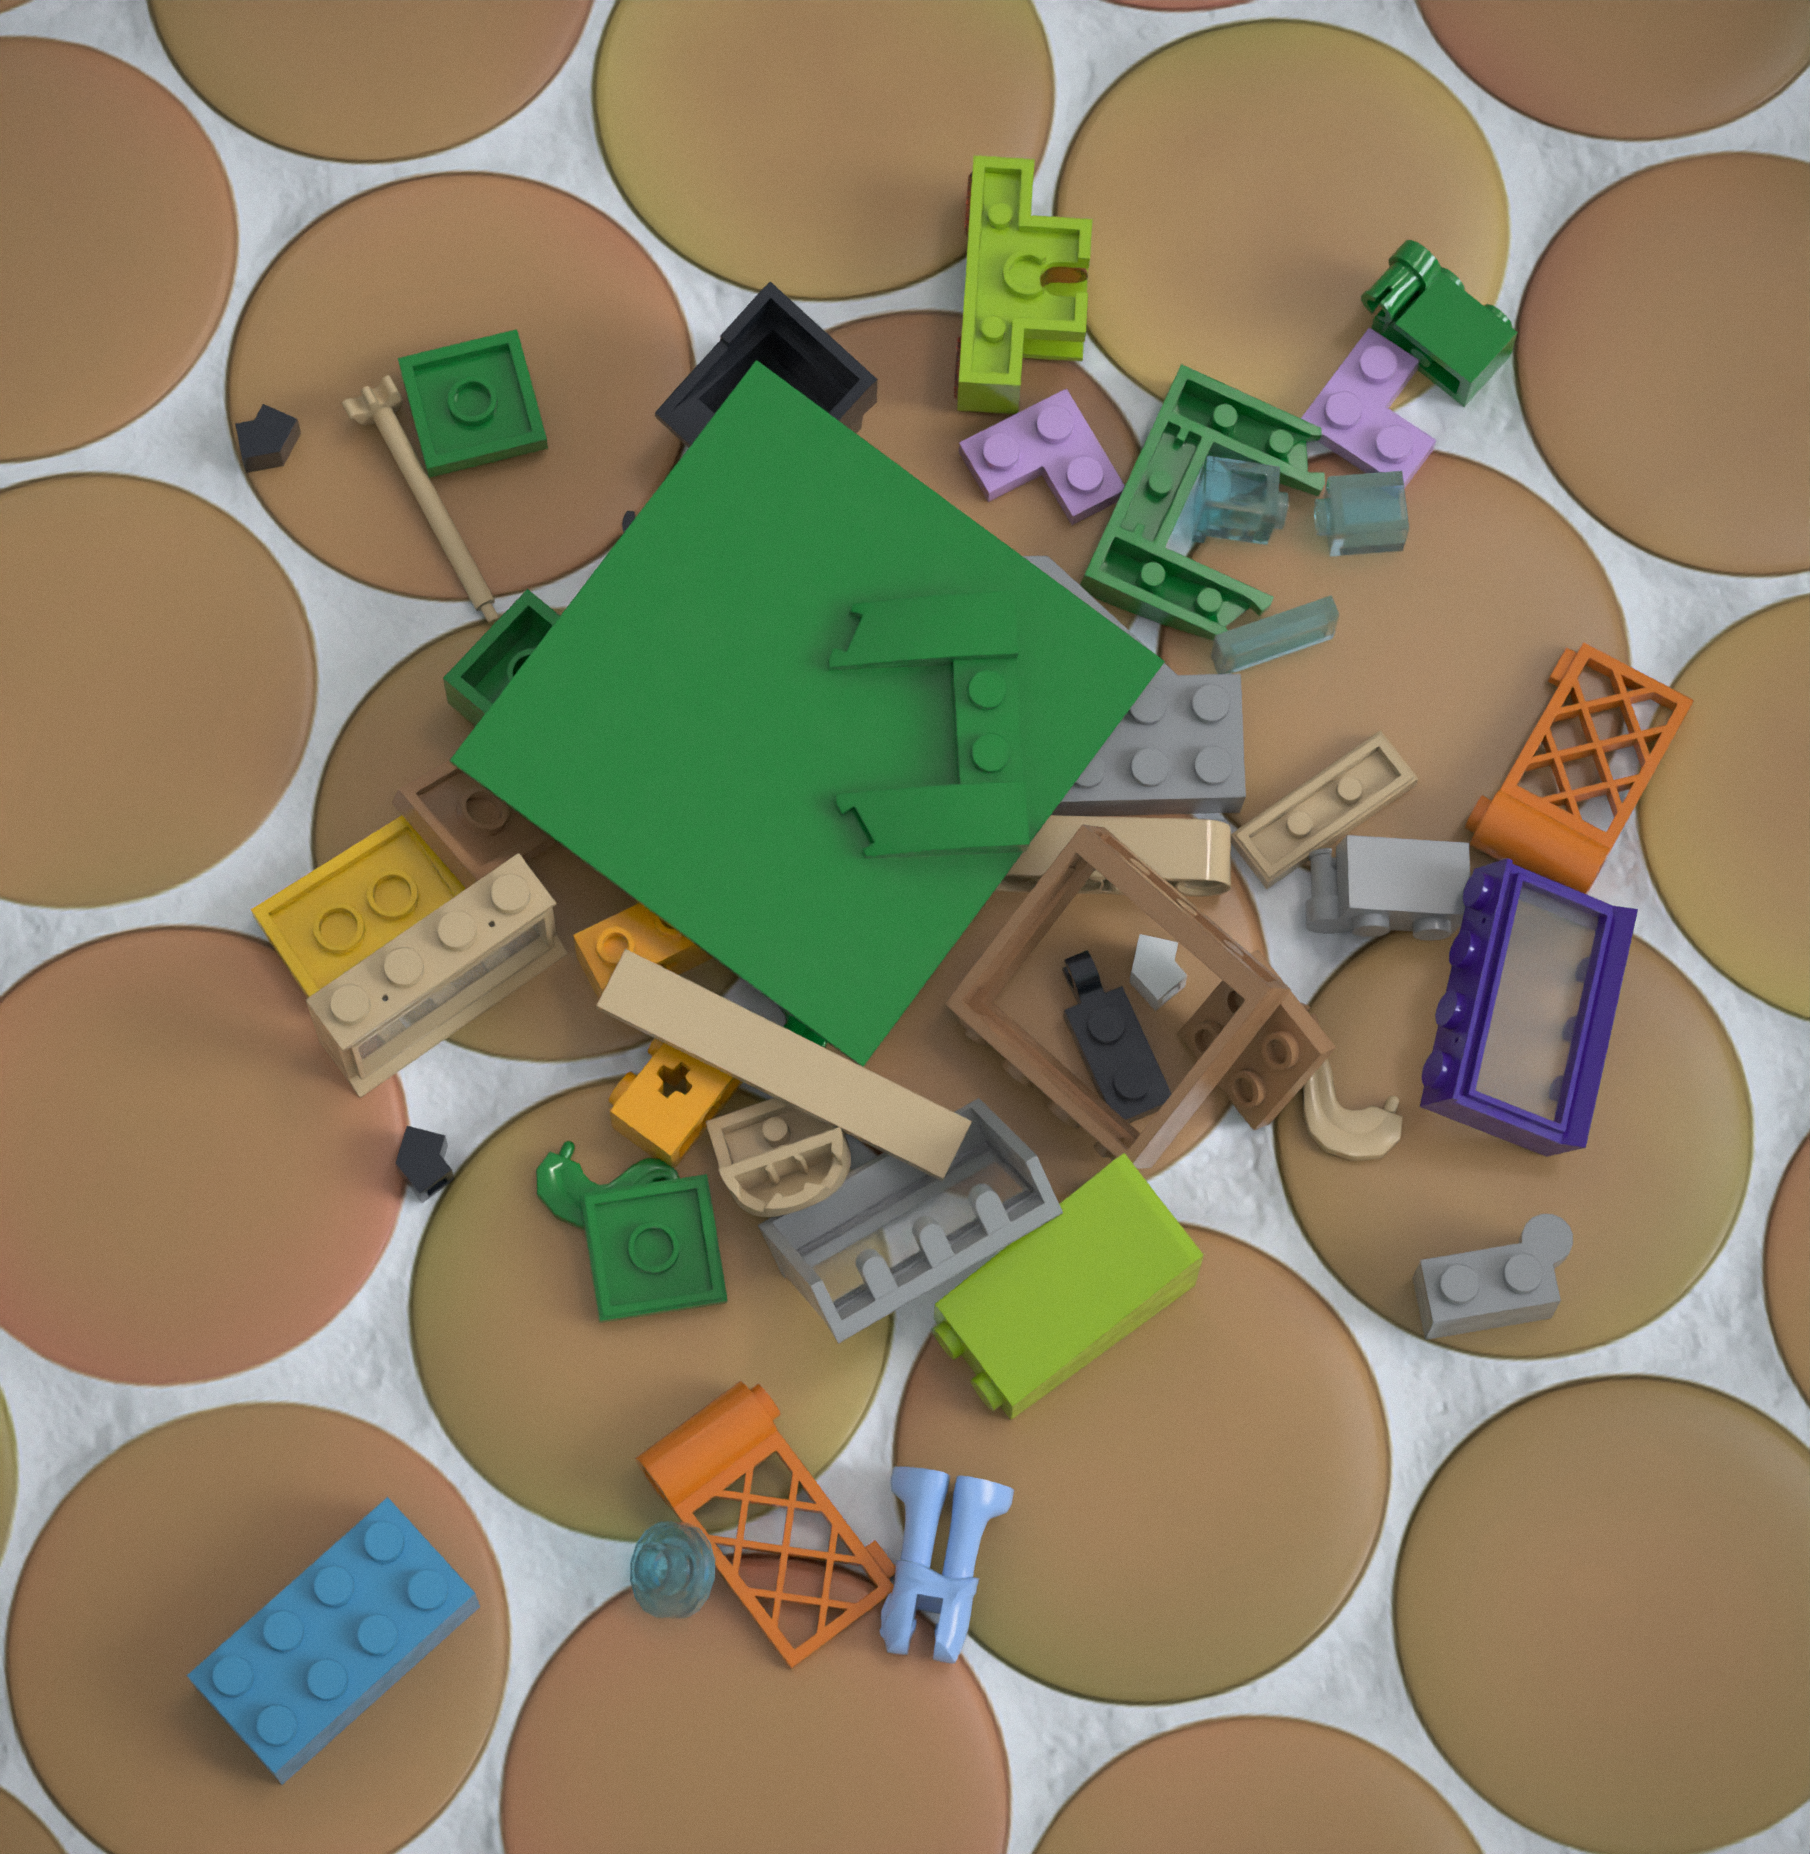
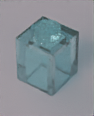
(1363, 513)

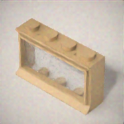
(437, 975)

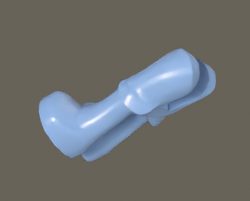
(918, 1585)

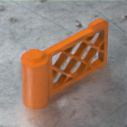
(1533, 827)
(716, 1451)

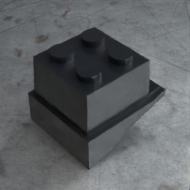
(787, 344)

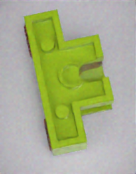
(1020, 286)

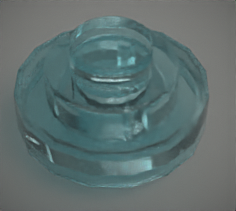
(672, 1570)

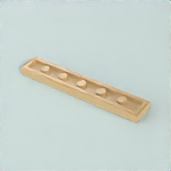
(783, 1064)

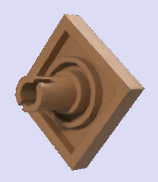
(1276, 1059)

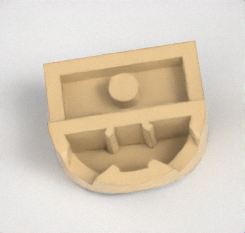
(778, 1157)

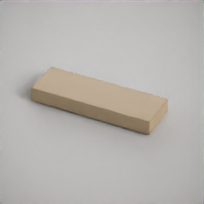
(1323, 809)

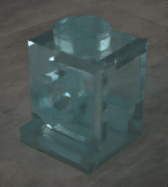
(1238, 501)

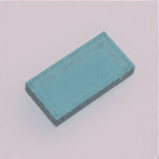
(1275, 636)

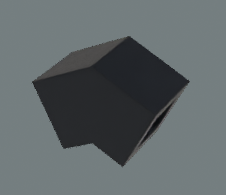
(267, 439)
(423, 1162)

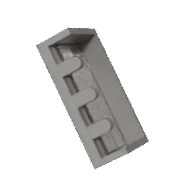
(905, 1232)

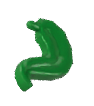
(563, 1180)

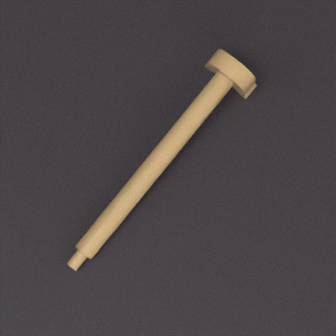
(379, 407)

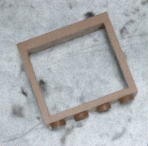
(1032, 1064)

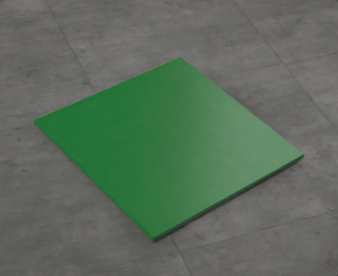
(699, 740)

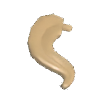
(1347, 1132)

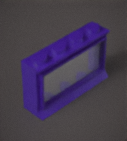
(1527, 1009)

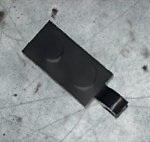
(1112, 1043)

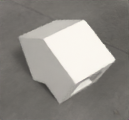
(1155, 971)

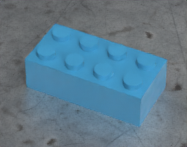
(334, 1640)

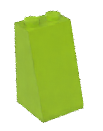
(1067, 1289)

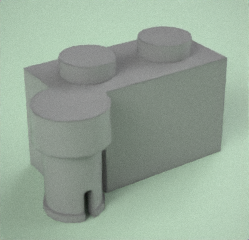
(1388, 887)
(1494, 1284)

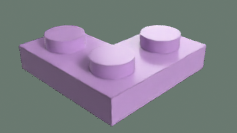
(1357, 412)
(1047, 442)

